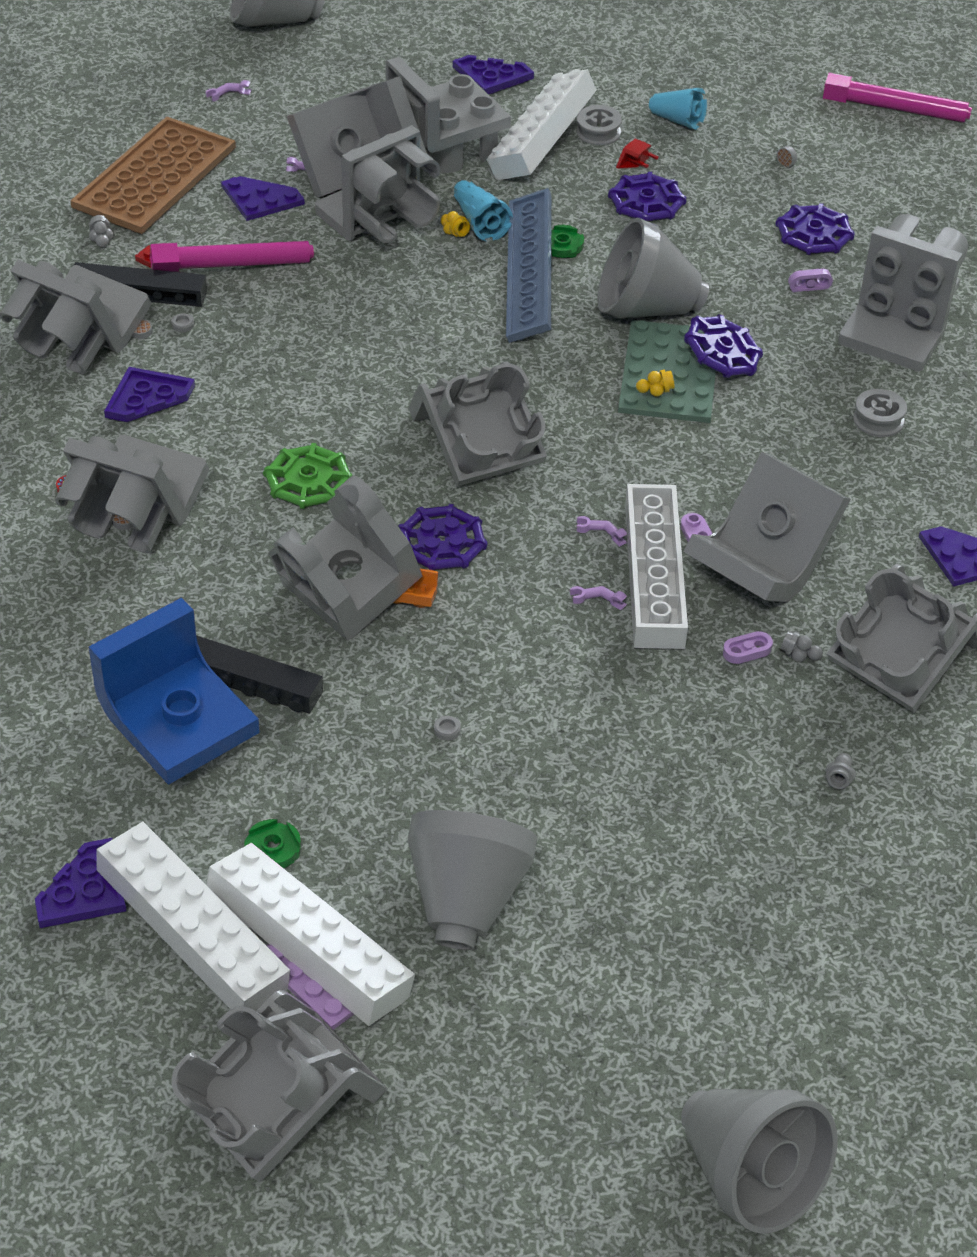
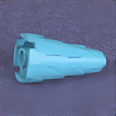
(483, 211)

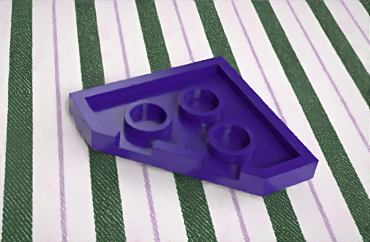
(494, 73)
(260, 198)
(147, 392)
(953, 553)
(78, 891)

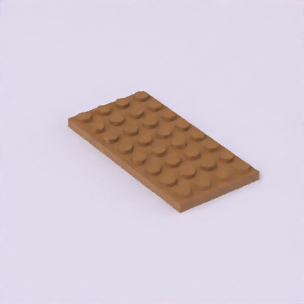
(153, 174)

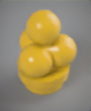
(455, 224)
(657, 383)

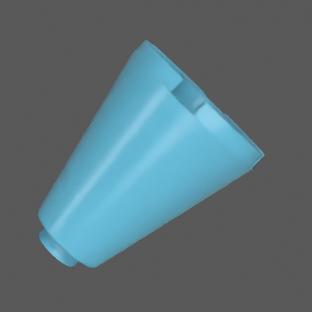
(680, 106)

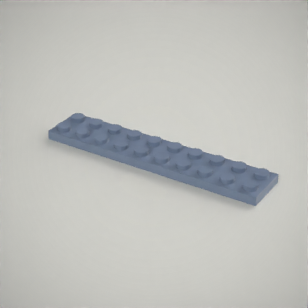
(529, 266)

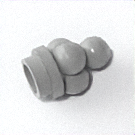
(100, 230)
(800, 647)
(840, 773)

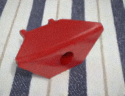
(635, 155)

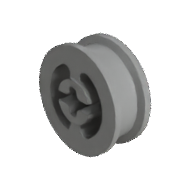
(606, 116)
(880, 412)

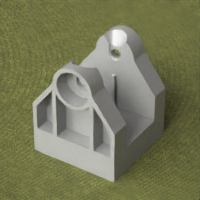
(357, 535)

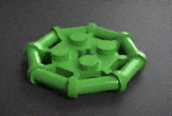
(316, 461)

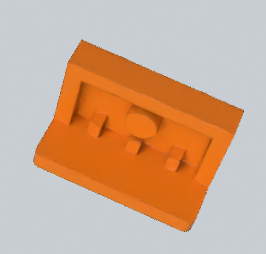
(422, 591)

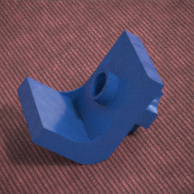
(167, 694)

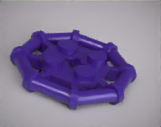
(656, 197)
(805, 229)
(723, 346)
(454, 535)

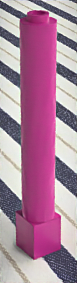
(842, 89)
(172, 258)

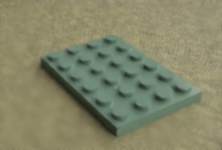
(661, 347)

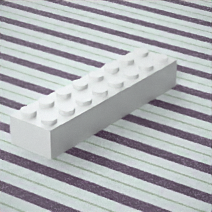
(541, 124)
(655, 567)
(191, 918)
(311, 934)

